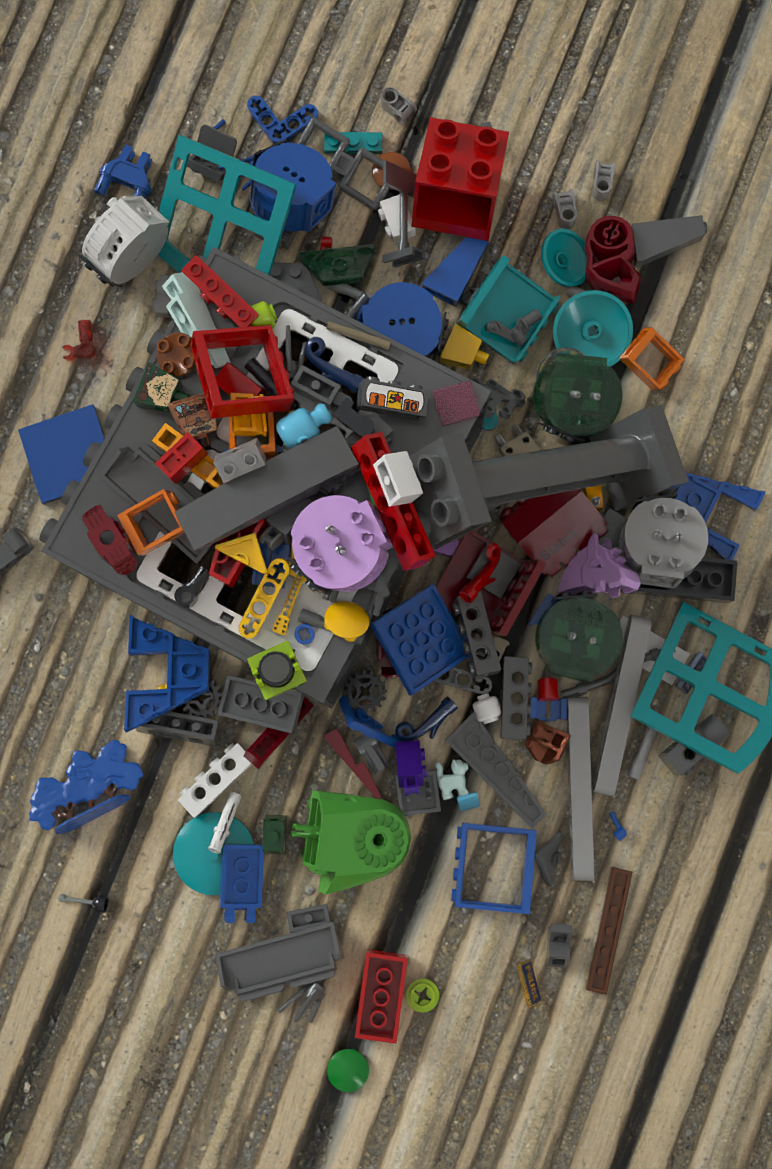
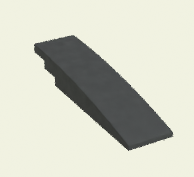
(267, 489)

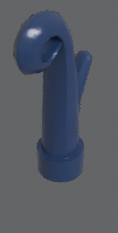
(331, 371)
(431, 723)

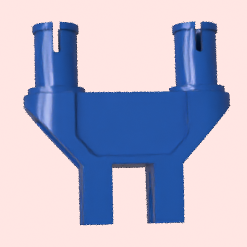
(126, 173)

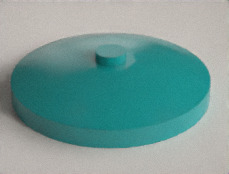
(594, 325)
(192, 859)

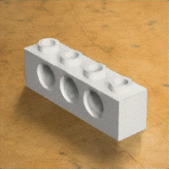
(195, 805)

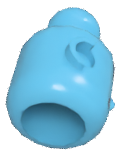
(302, 425)

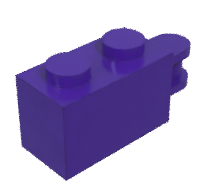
(410, 766)

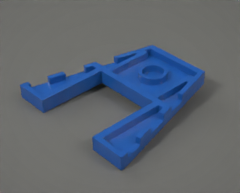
(703, 495)

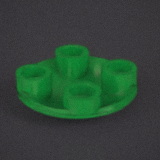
(348, 1070)

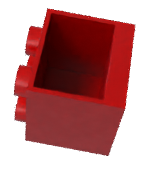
(459, 178)

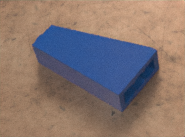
(456, 271)

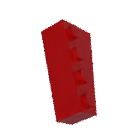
(226, 568)

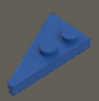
(365, 723)

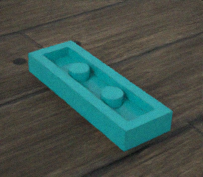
(369, 140)

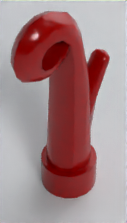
(470, 591)

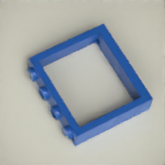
(458, 873)

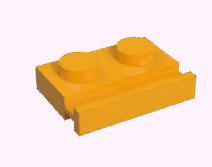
(248, 424)

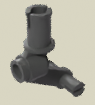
(517, 333)

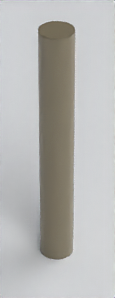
(358, 335)

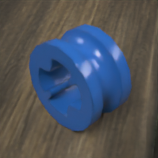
(310, 631)

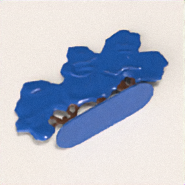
(85, 782)

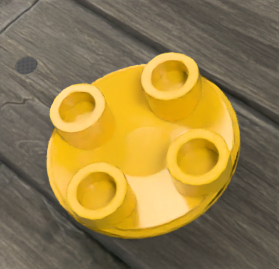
(346, 620)

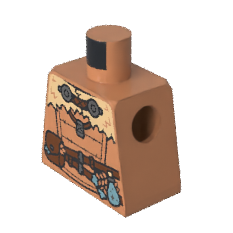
(193, 417)

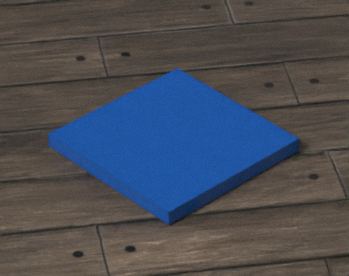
(58, 449)
(420, 639)

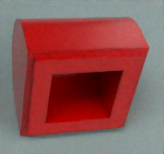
(547, 689)

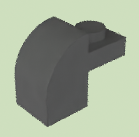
(558, 945)

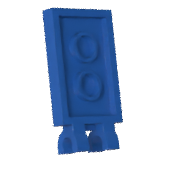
(241, 880)

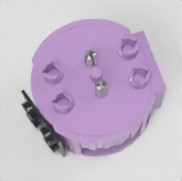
(339, 544)

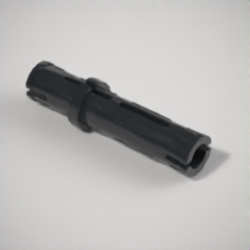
(266, 379)

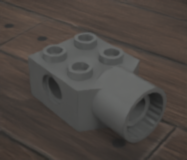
(673, 756)

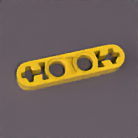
(267, 599)

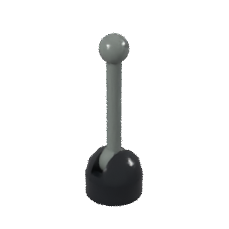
(99, 903)

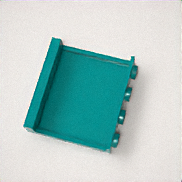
(506, 298)

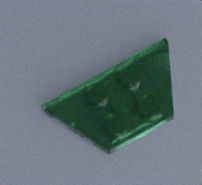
(338, 264)

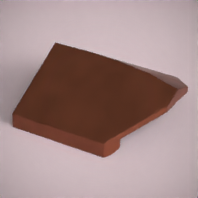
(546, 743)

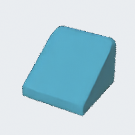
(468, 801)

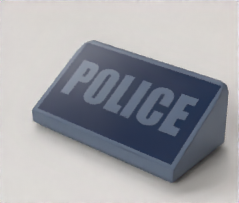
(696, 663)

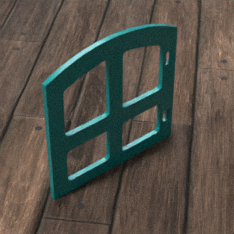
(223, 207)
(705, 684)

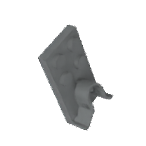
(246, 703)

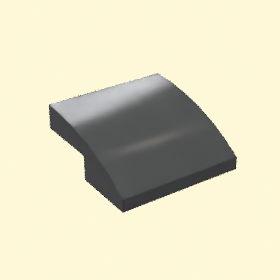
(308, 917)

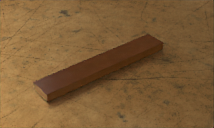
(609, 930)

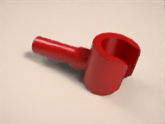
(326, 242)

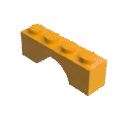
(204, 470)

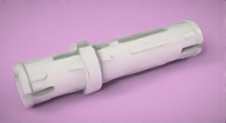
(221, 831)

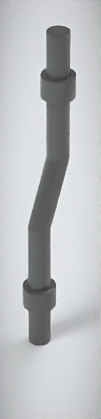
(582, 688)

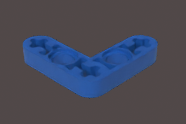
(276, 126)

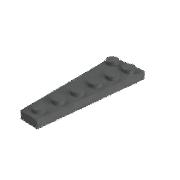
(488, 761)

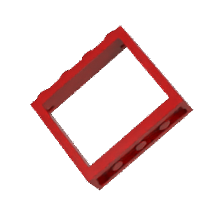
(236, 337)

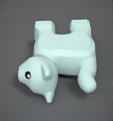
(452, 781)

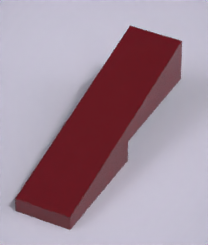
(271, 740)
(336, 740)

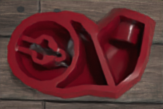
(609, 257)

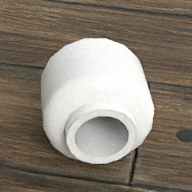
(487, 708)

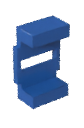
(557, 711)

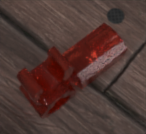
(85, 349)

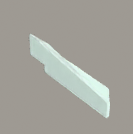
(191, 312)

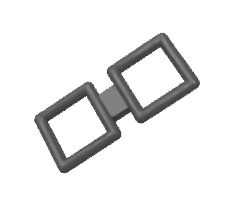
(345, 163)

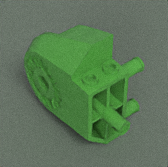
(342, 835)

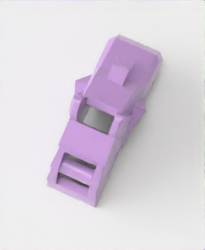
(599, 570)

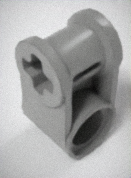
(400, 107)
(603, 177)
(565, 205)

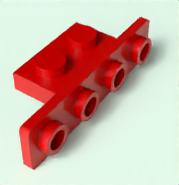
(219, 293)

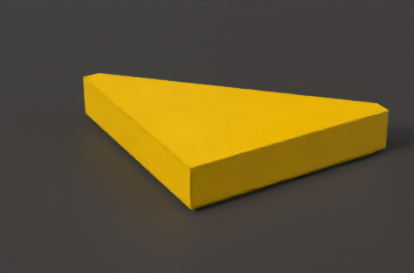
(245, 550)

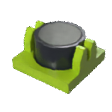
(276, 669)

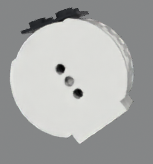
(124, 240)

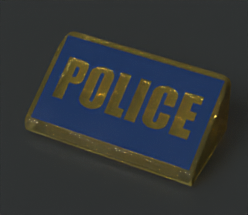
(528, 983)

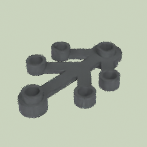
(514, 398)

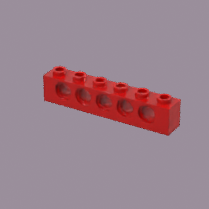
(400, 520)

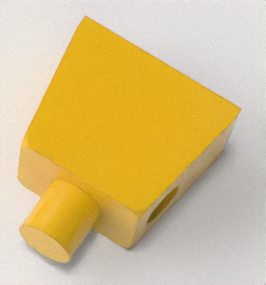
(463, 349)

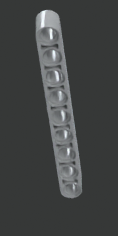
(621, 705)
(580, 789)

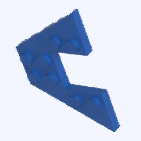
(185, 675)

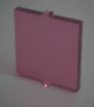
(456, 403)

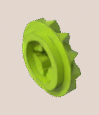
(425, 1004)

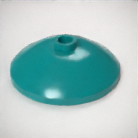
(564, 257)

